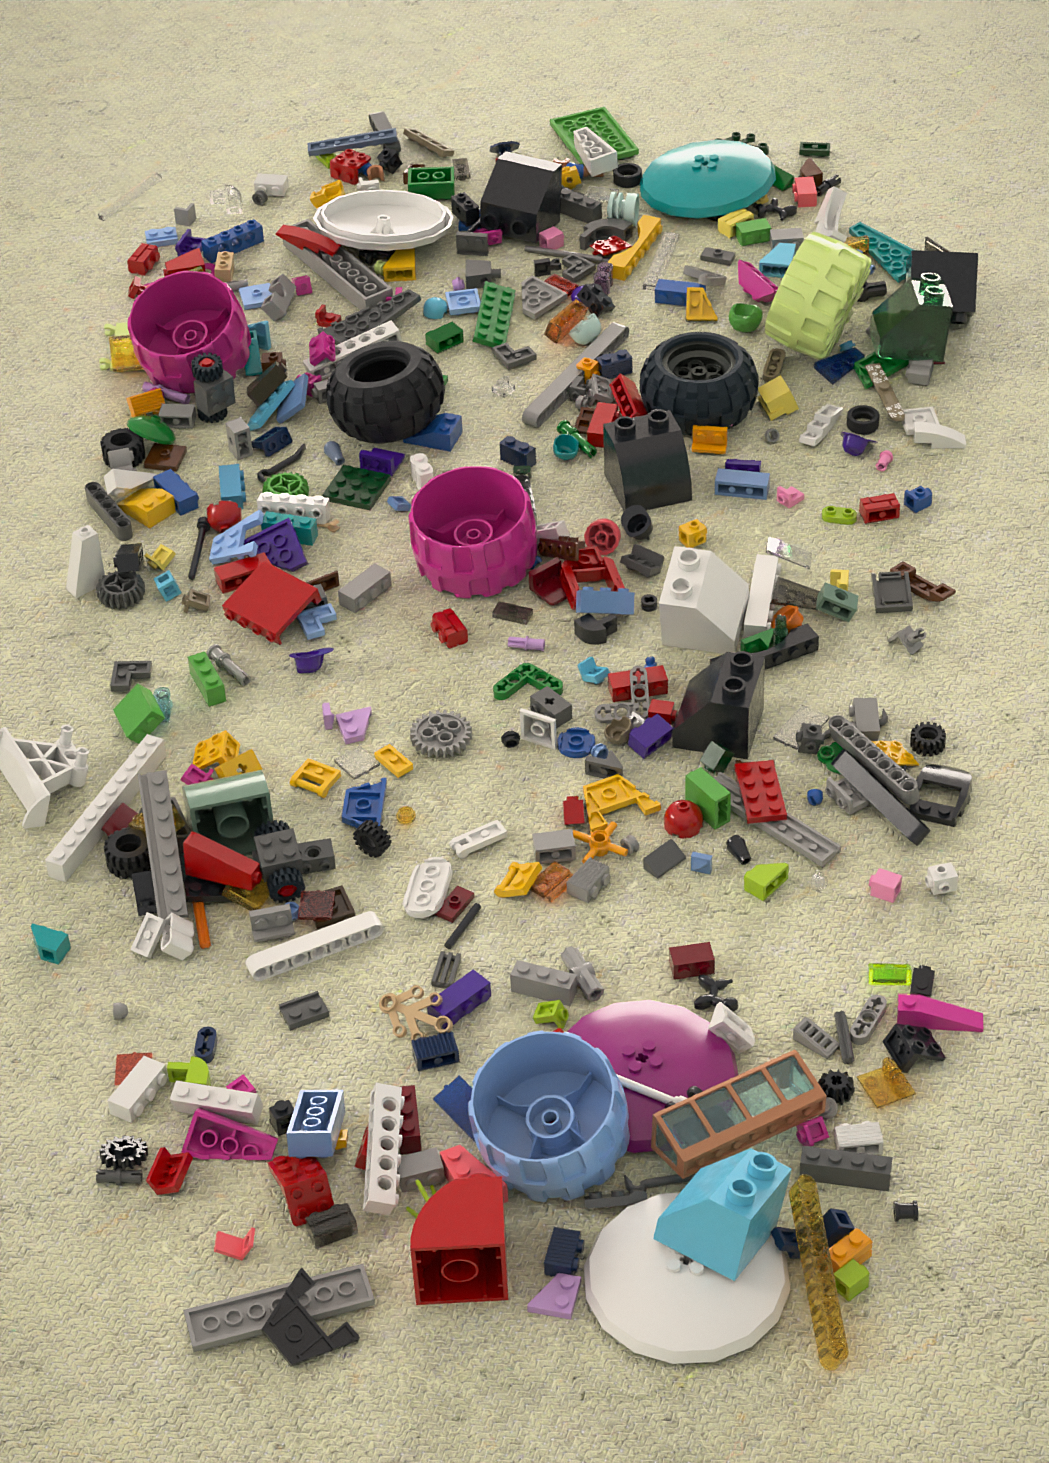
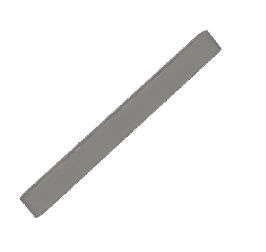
(558, 390)

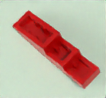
(306, 238)

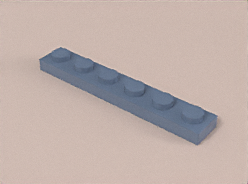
(352, 142)

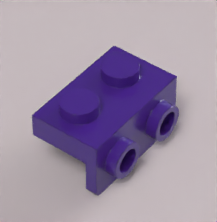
(188, 243)

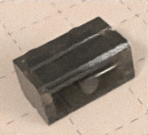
(331, 1225)

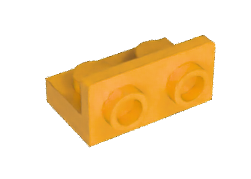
(710, 439)

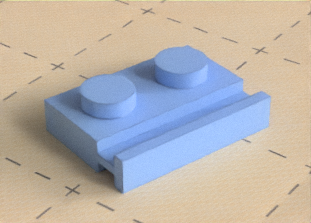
(161, 237)

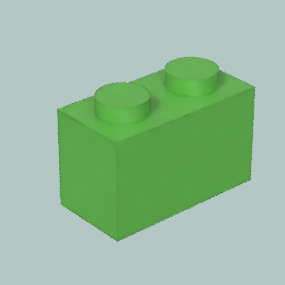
(753, 232)

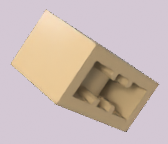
(224, 266)

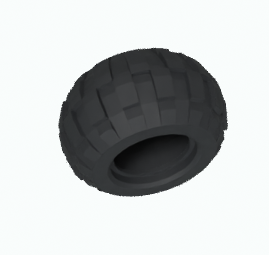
(385, 392)

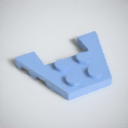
(231, 542)

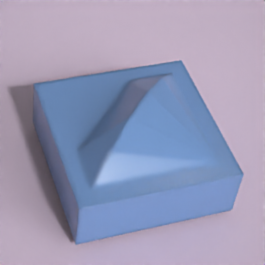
(399, 503)
(701, 863)

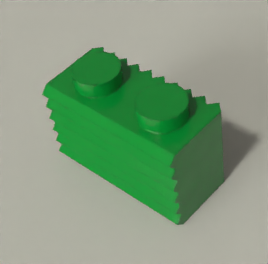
(444, 337)

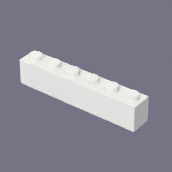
(761, 591)

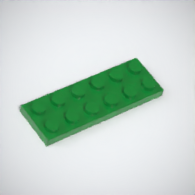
(494, 315)

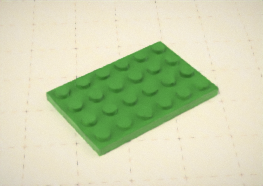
(602, 124)

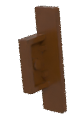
(562, 548)

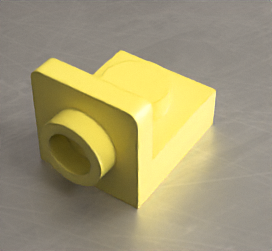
(839, 578)

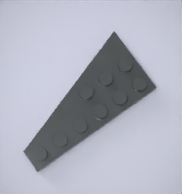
(370, 318)

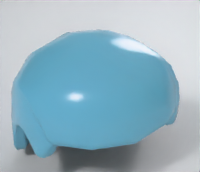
(435, 308)

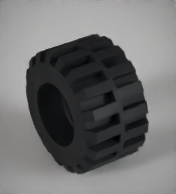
(122, 439)
(127, 853)

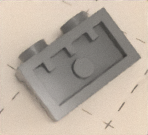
(599, 389)
(271, 923)

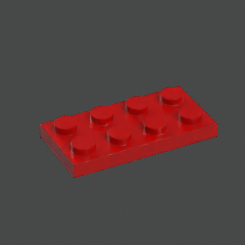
(760, 791)

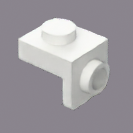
(367, 185)

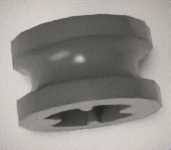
(261, 199)

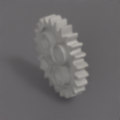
(441, 733)

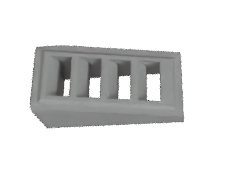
(805, 1029)

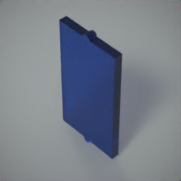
(454, 1103)

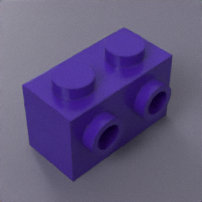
(650, 736)

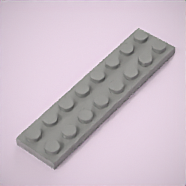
(247, 1313)

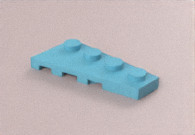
(265, 410)

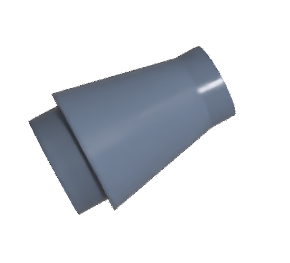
(334, 452)

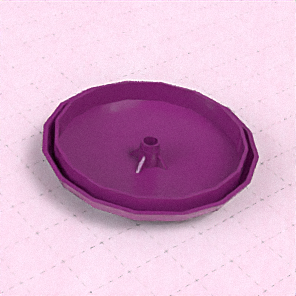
(660, 1049)

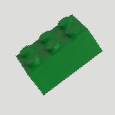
(432, 182)

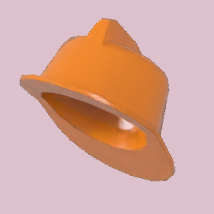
(793, 617)

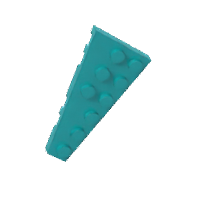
(884, 249)

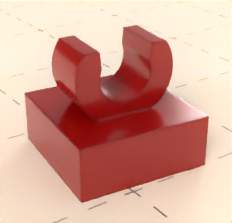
(136, 287)

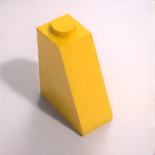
(400, 266)

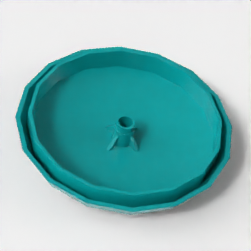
(707, 179)

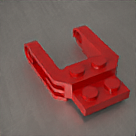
(588, 568)

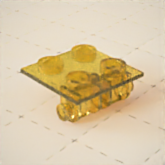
(886, 1084)

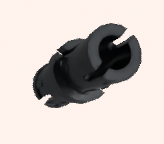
(827, 184)

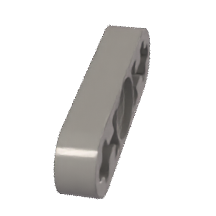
(868, 1027)

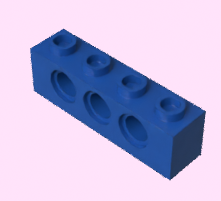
(233, 240)

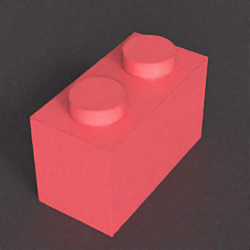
(805, 192)

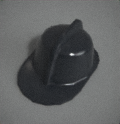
(637, 522)

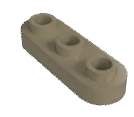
(774, 364)

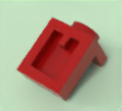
(325, 318)

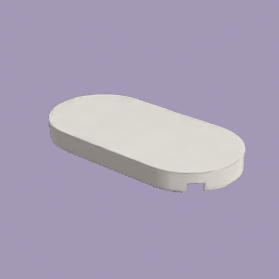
(427, 887)

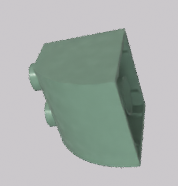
(229, 809)

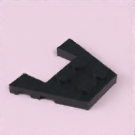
(296, 1332)

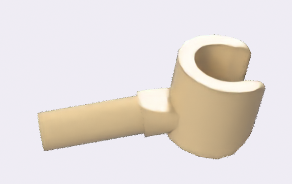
(332, 526)

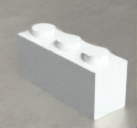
(137, 1089)

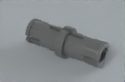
(119, 1176)

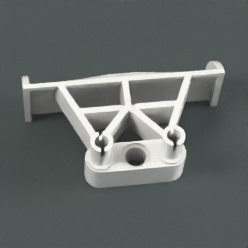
(55, 763)

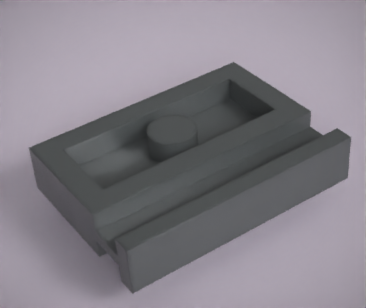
(472, 243)
(303, 1010)

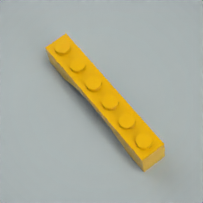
(624, 262)

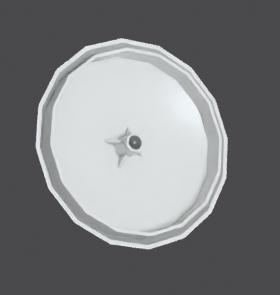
(383, 220)
(672, 1304)

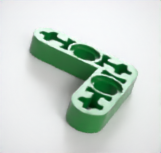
(525, 674)

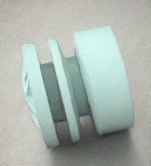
(624, 209)

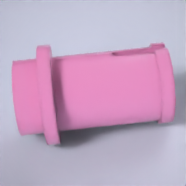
(885, 458)

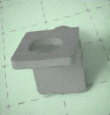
(910, 638)

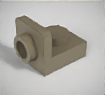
(196, 599)

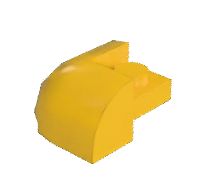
(327, 193)

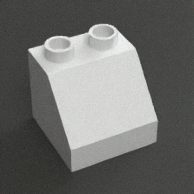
(702, 602)

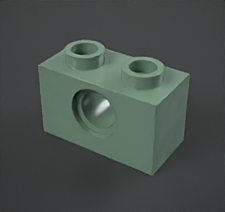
(837, 602)

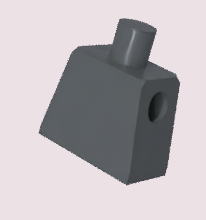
(478, 272)

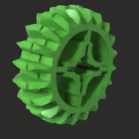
(286, 483)

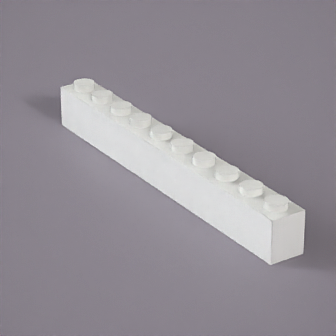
(120, 788)

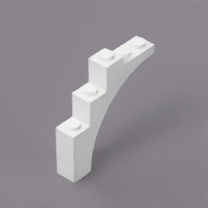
(829, 214)

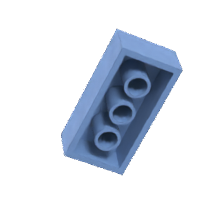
(316, 1123)

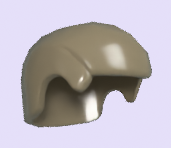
(618, 731)

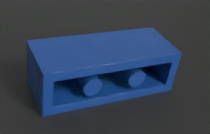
(673, 291)
(184, 497)

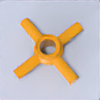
(600, 842)

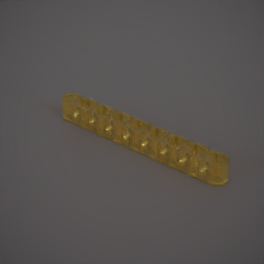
(818, 1273)

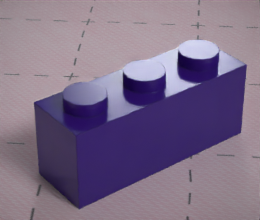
(461, 997)

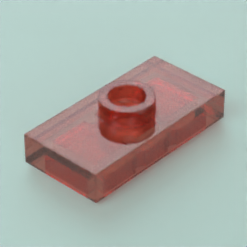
(561, 283)

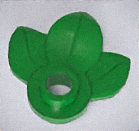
(827, 754)

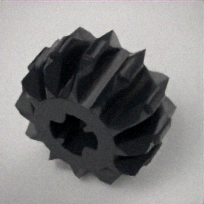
(837, 1086)

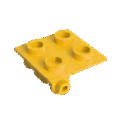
(896, 752)

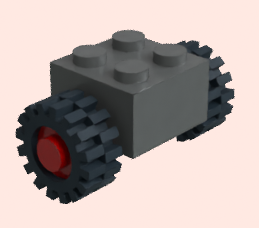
(212, 387)
(279, 860)

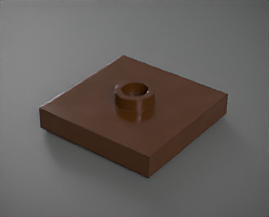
(165, 457)

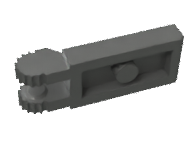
(616, 1198)

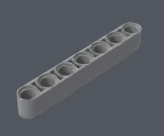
(874, 759)

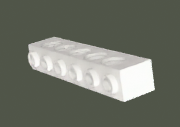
(381, 333)
(376, 1199)

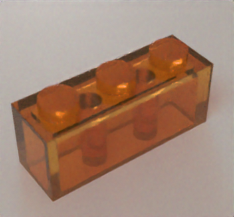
(565, 320)

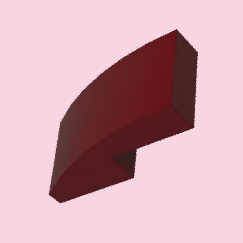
(119, 819)

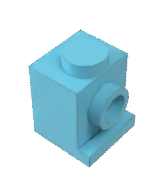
(167, 585)

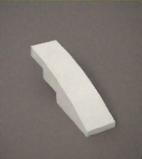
(821, 425)

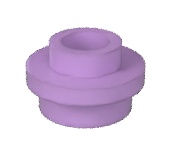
(458, 284)

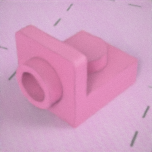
(789, 497)

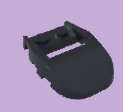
(947, 778)

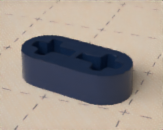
(210, 1045)

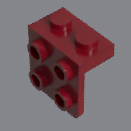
(546, 583)

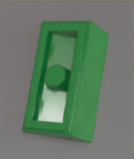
(783, 179)

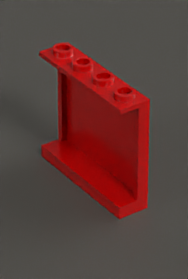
(269, 601)

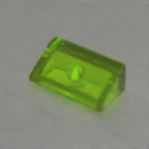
(889, 974)

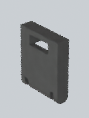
(891, 590)

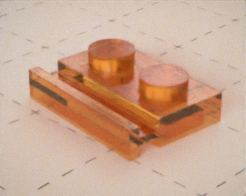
(551, 881)

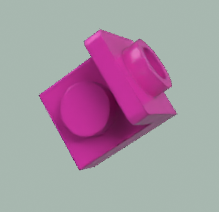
(302, 284)

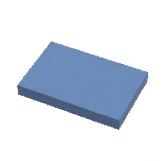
(294, 400)

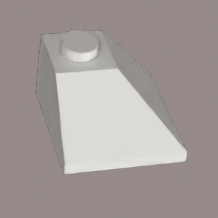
(538, 728)

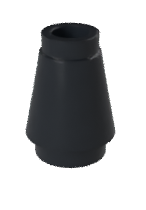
(737, 847)

